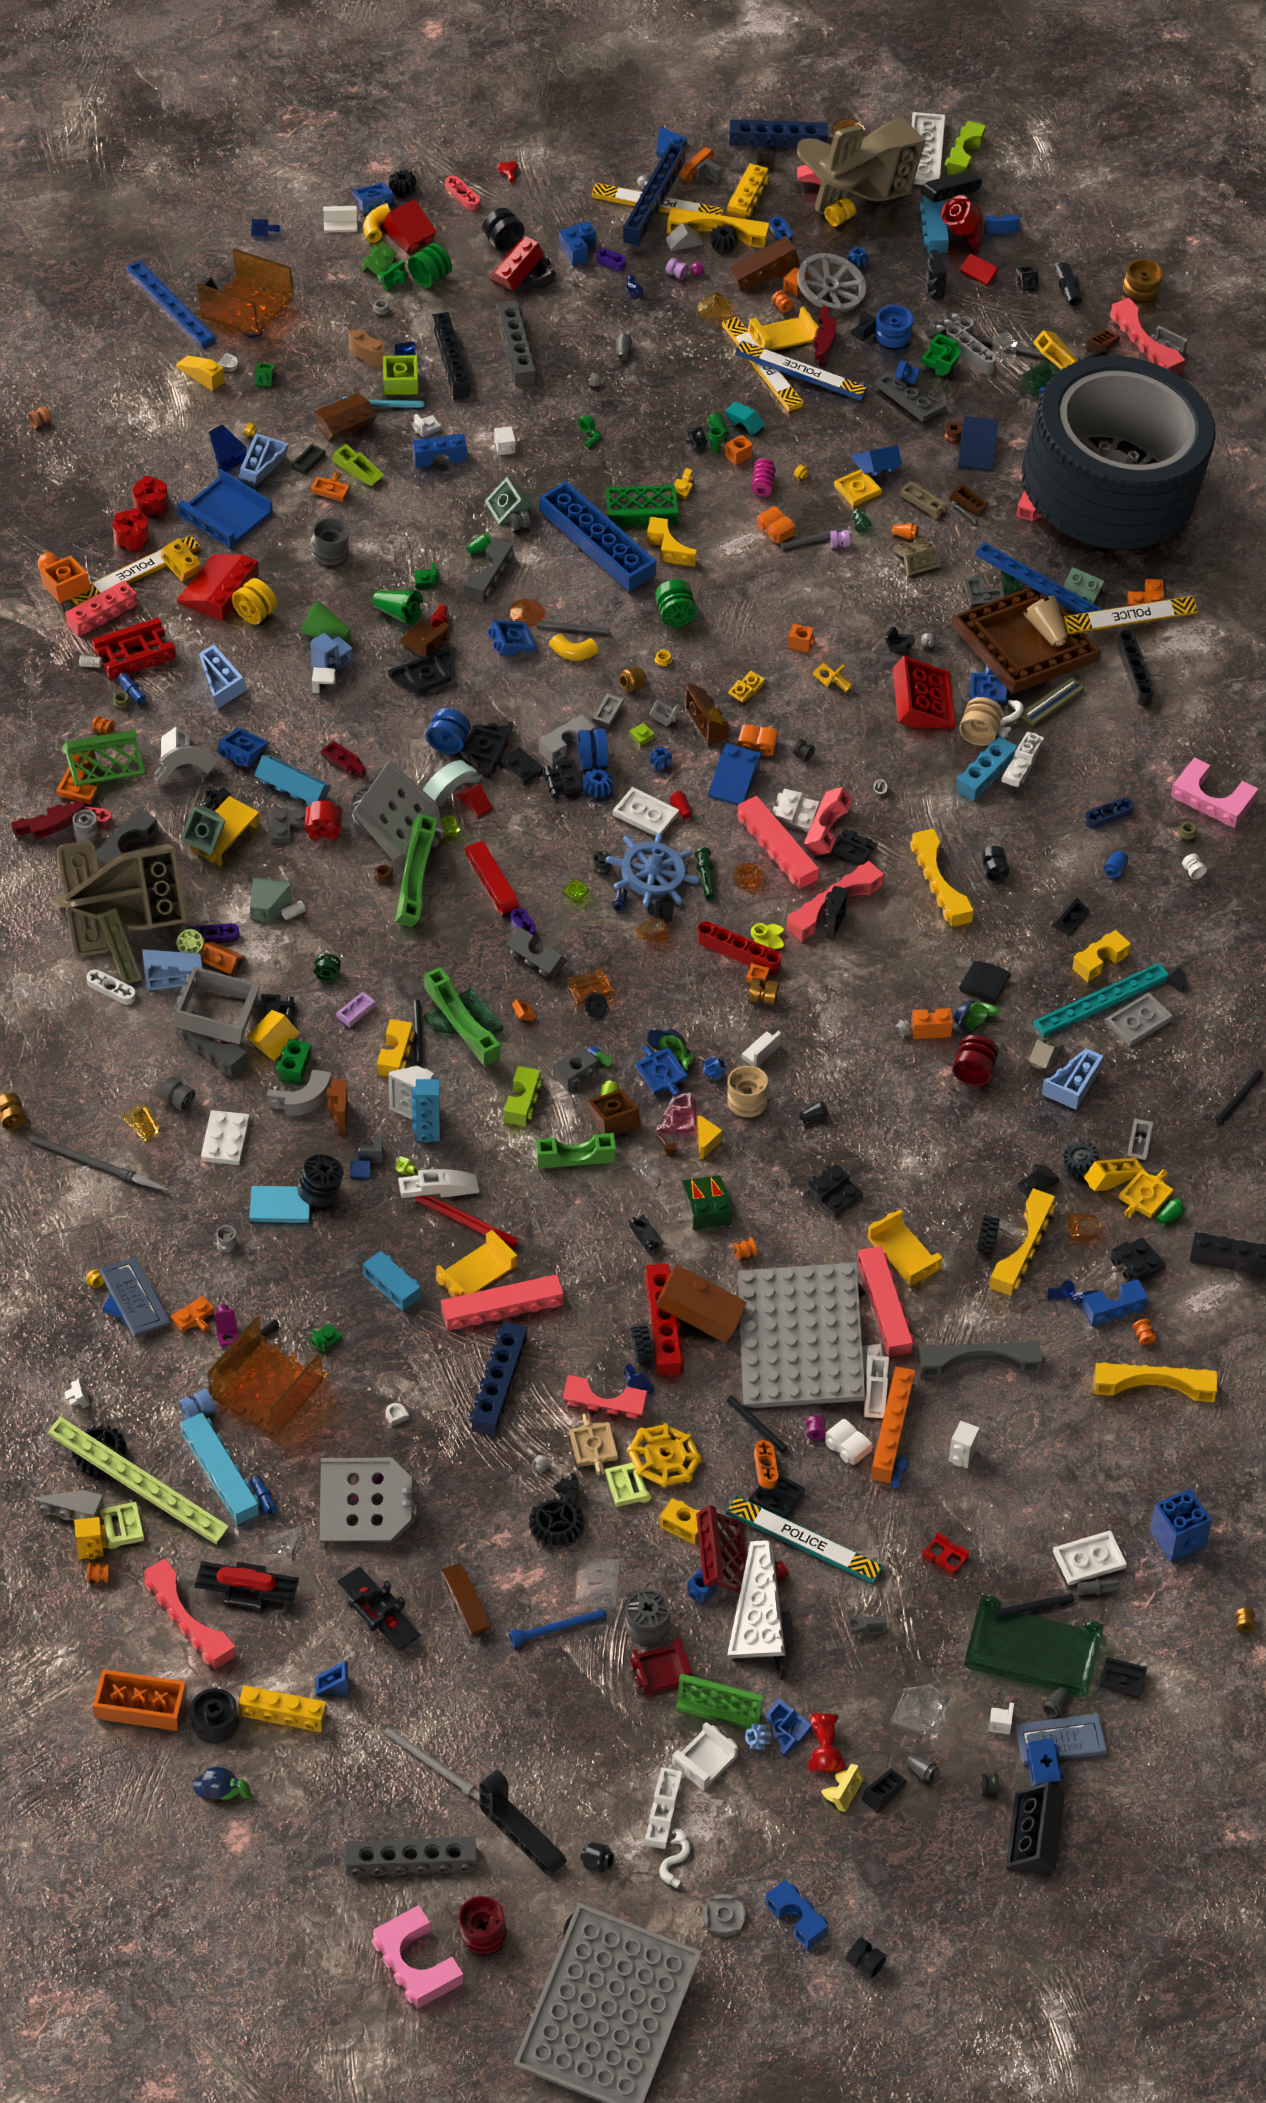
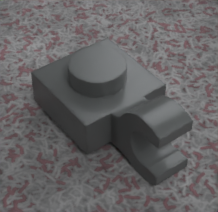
(871, 1625)

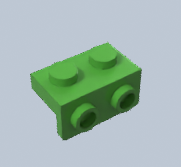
(380, 258)

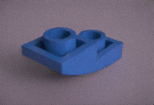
(1007, 224)

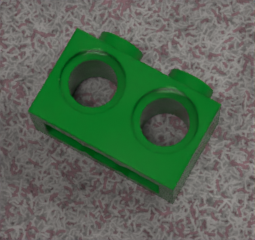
(294, 1061)

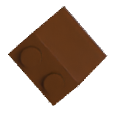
(614, 1113)

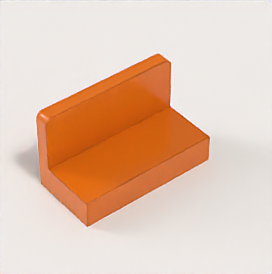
(220, 957)

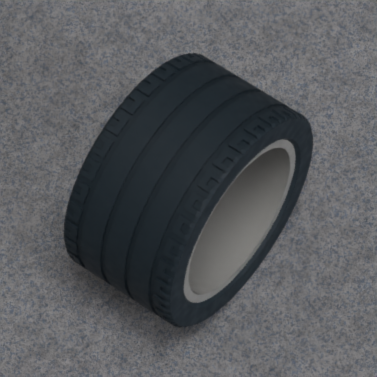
(1100, 490)

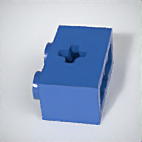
(1040, 1750)

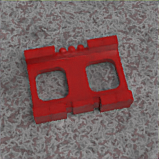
(949, 1549)

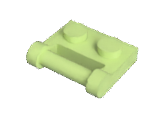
(621, 1486)
(128, 1521)

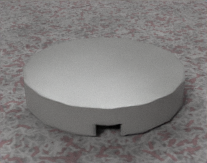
(724, 1915)

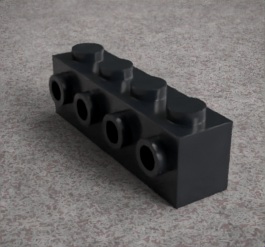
(1229, 1253)

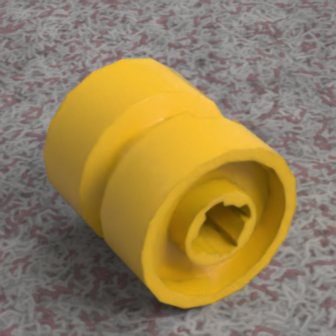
(840, 211)

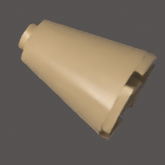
(1048, 620)

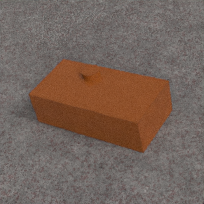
(701, 1303)

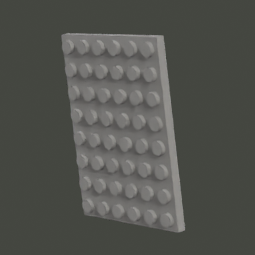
(801, 1335)
(607, 2008)

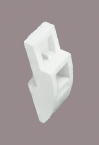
(1023, 760)
(439, 1181)

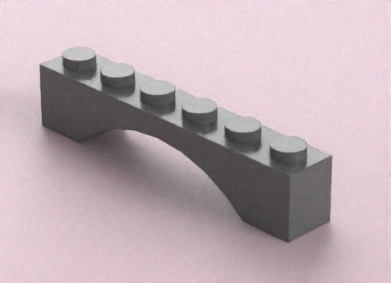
(1020, 1356)

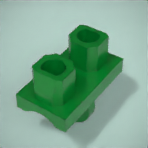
(395, 274)

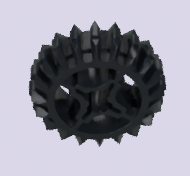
(102, 1435)
(553, 1514)

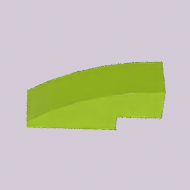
(357, 465)

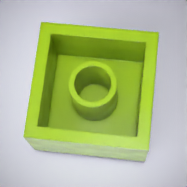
(400, 375)

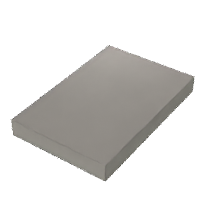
(1139, 1019)

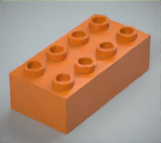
(140, 1700)

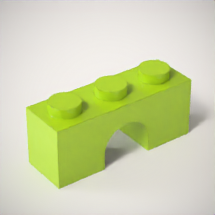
(520, 1109)

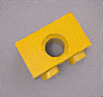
(672, 1521)

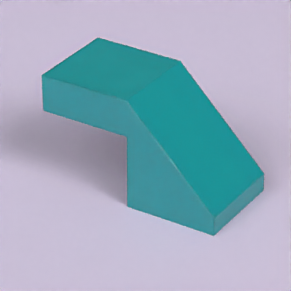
(750, 419)

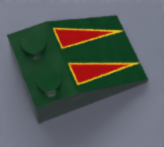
(707, 1202)

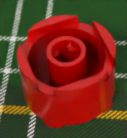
(960, 215)
(150, 496)
(130, 529)
(323, 820)

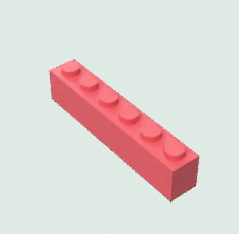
(777, 842)
(885, 1301)
(502, 1302)

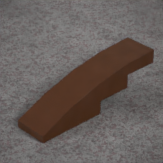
(466, 1599)

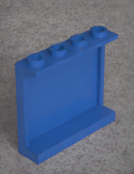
(226, 510)

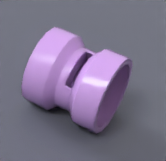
(678, 269)
(840, 539)

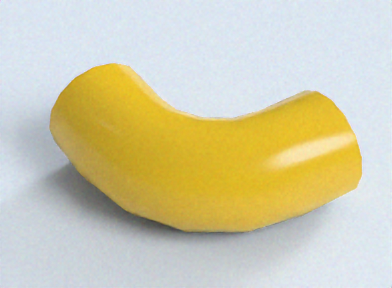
(373, 222)
(573, 651)

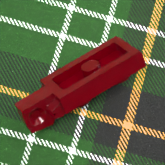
(344, 759)

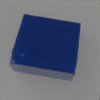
(405, 349)

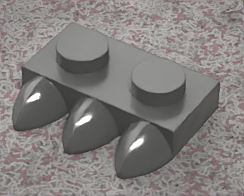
(938, 326)

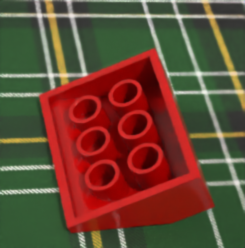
(216, 582)
(923, 695)

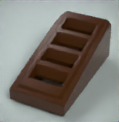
(1111, 338)
(963, 492)

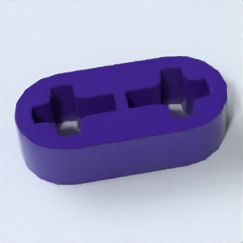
(610, 259)
(525, 922)

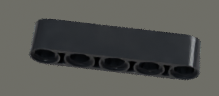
(951, 186)
(1135, 667)

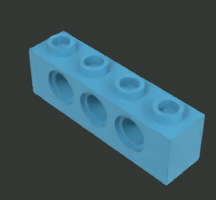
(986, 768)

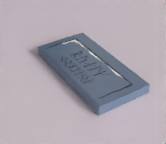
(134, 1296)
(1074, 1736)

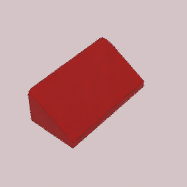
(979, 269)

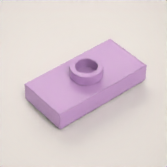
(356, 1009)

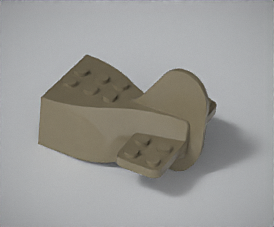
(871, 167)
(137, 883)

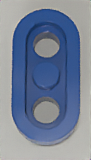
(780, 228)

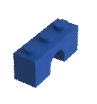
(426, 449)
(1101, 1309)
(787, 1900)

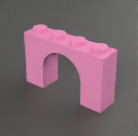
(1227, 810)
(420, 1985)

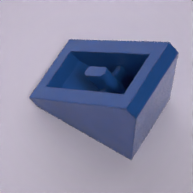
(333, 1681)

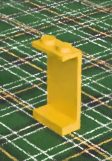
(784, 333)
(238, 818)
(903, 1249)
(478, 1268)

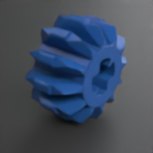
(598, 782)

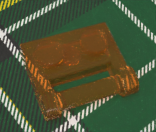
(595, 986)

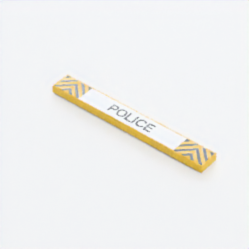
(630, 198)
(772, 377)
(131, 572)
(1130, 615)

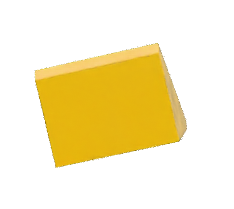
(273, 1034)

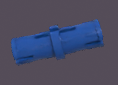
(131, 688)
(263, 1495)

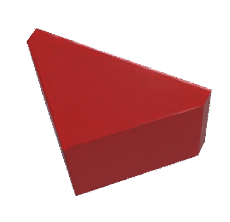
(474, 799)

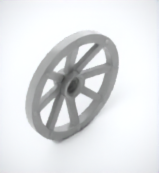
(829, 284)

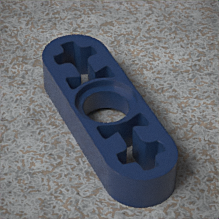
(1103, 819)

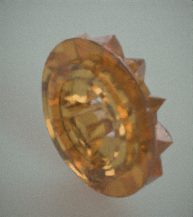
(745, 870)

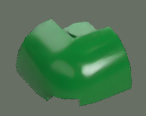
(942, 354)

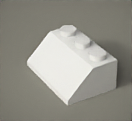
(401, 1086)

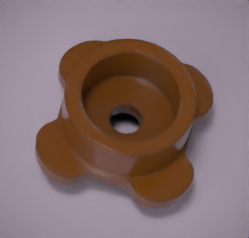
(383, 873)

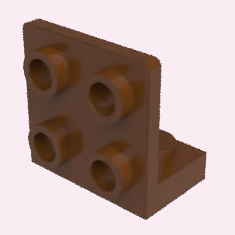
(426, 639)

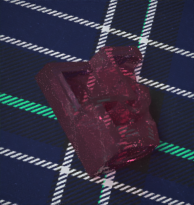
(680, 1115)

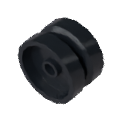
(503, 229)
(214, 1715)

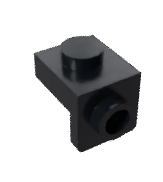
(899, 642)

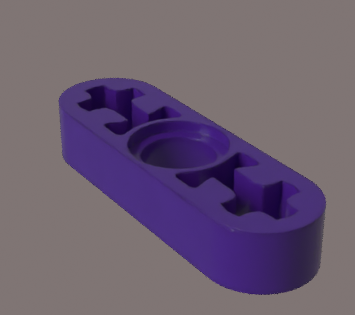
(218, 928)

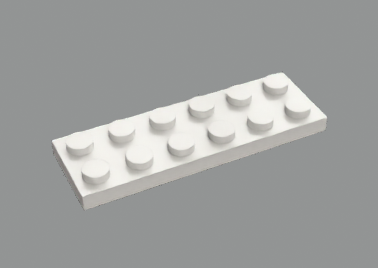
(932, 130)

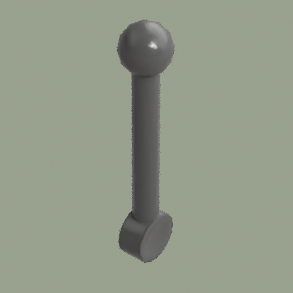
(974, 520)

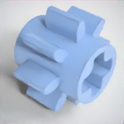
(758, 1736)

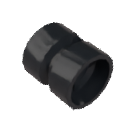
(995, 863)
(868, 1959)

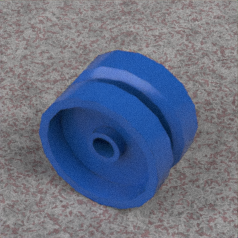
(894, 326)
(448, 731)
(592, 749)

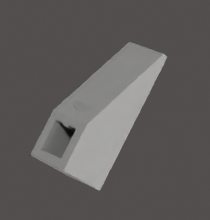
(71, 1505)

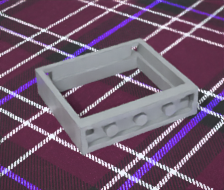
(221, 984)

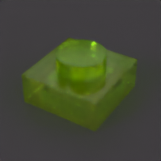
(449, 826)
(575, 890)

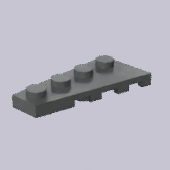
(910, 398)

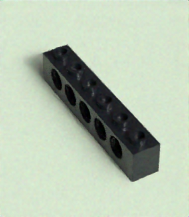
(451, 355)

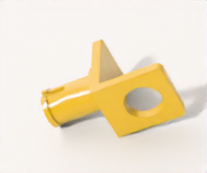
(836, 677)

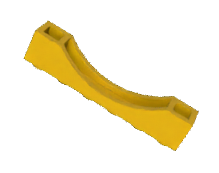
(749, 231)
(1054, 349)
(955, 905)
(1009, 1270)
(1196, 1384)

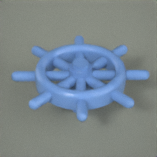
(652, 869)

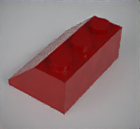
(517, 263)

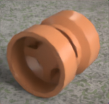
(39, 416)

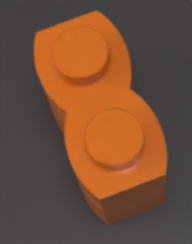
(776, 525)
(758, 739)

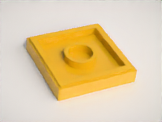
(857, 487)

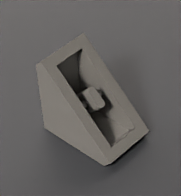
(683, 238)
(1140, 1139)

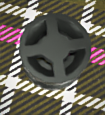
(804, 750)
(600, 865)
(989, 1784)

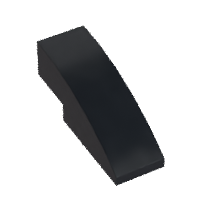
(782, 1662)

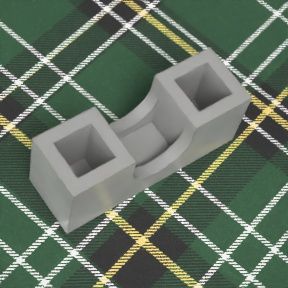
(554, 744)

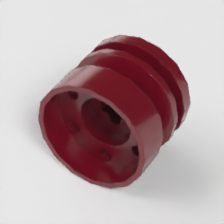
(975, 1060)
(481, 1914)

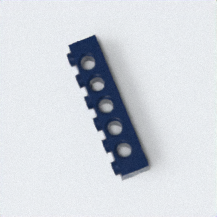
(775, 132)
(489, 1421)

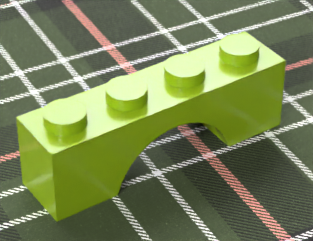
(970, 137)

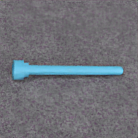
(399, 404)

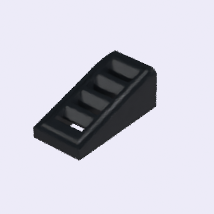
(876, 1799)

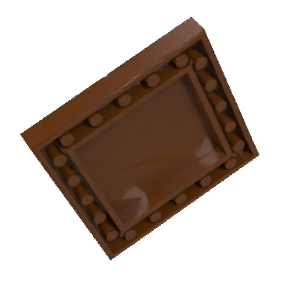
(1015, 647)

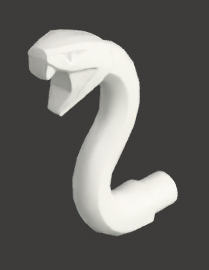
(1016, 705)
(665, 1875)

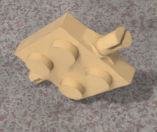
(593, 1444)

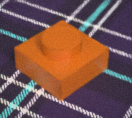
(757, 971)
(523, 1010)

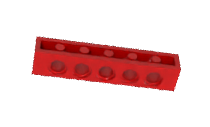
(665, 1362)

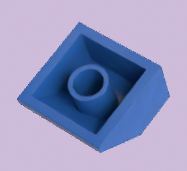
(878, 459)

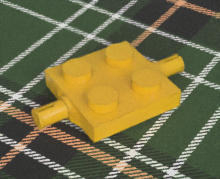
(1146, 1193)

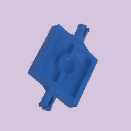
(987, 686)
(661, 1070)

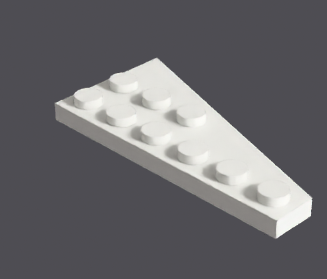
(758, 1617)

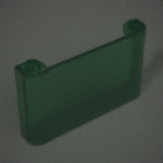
(1033, 1649)

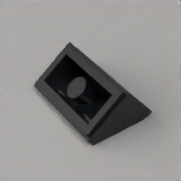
(1070, 916)

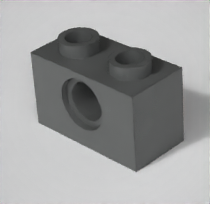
(575, 1068)

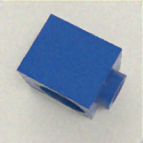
(698, 1593)

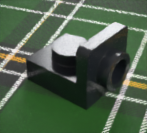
(1028, 276)
(660, 909)

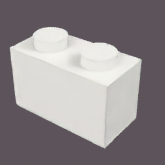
(963, 1444)

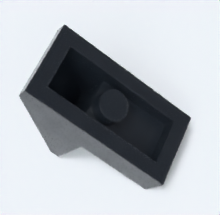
(1040, 1180)

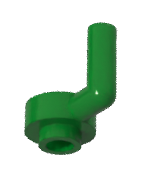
(587, 425)

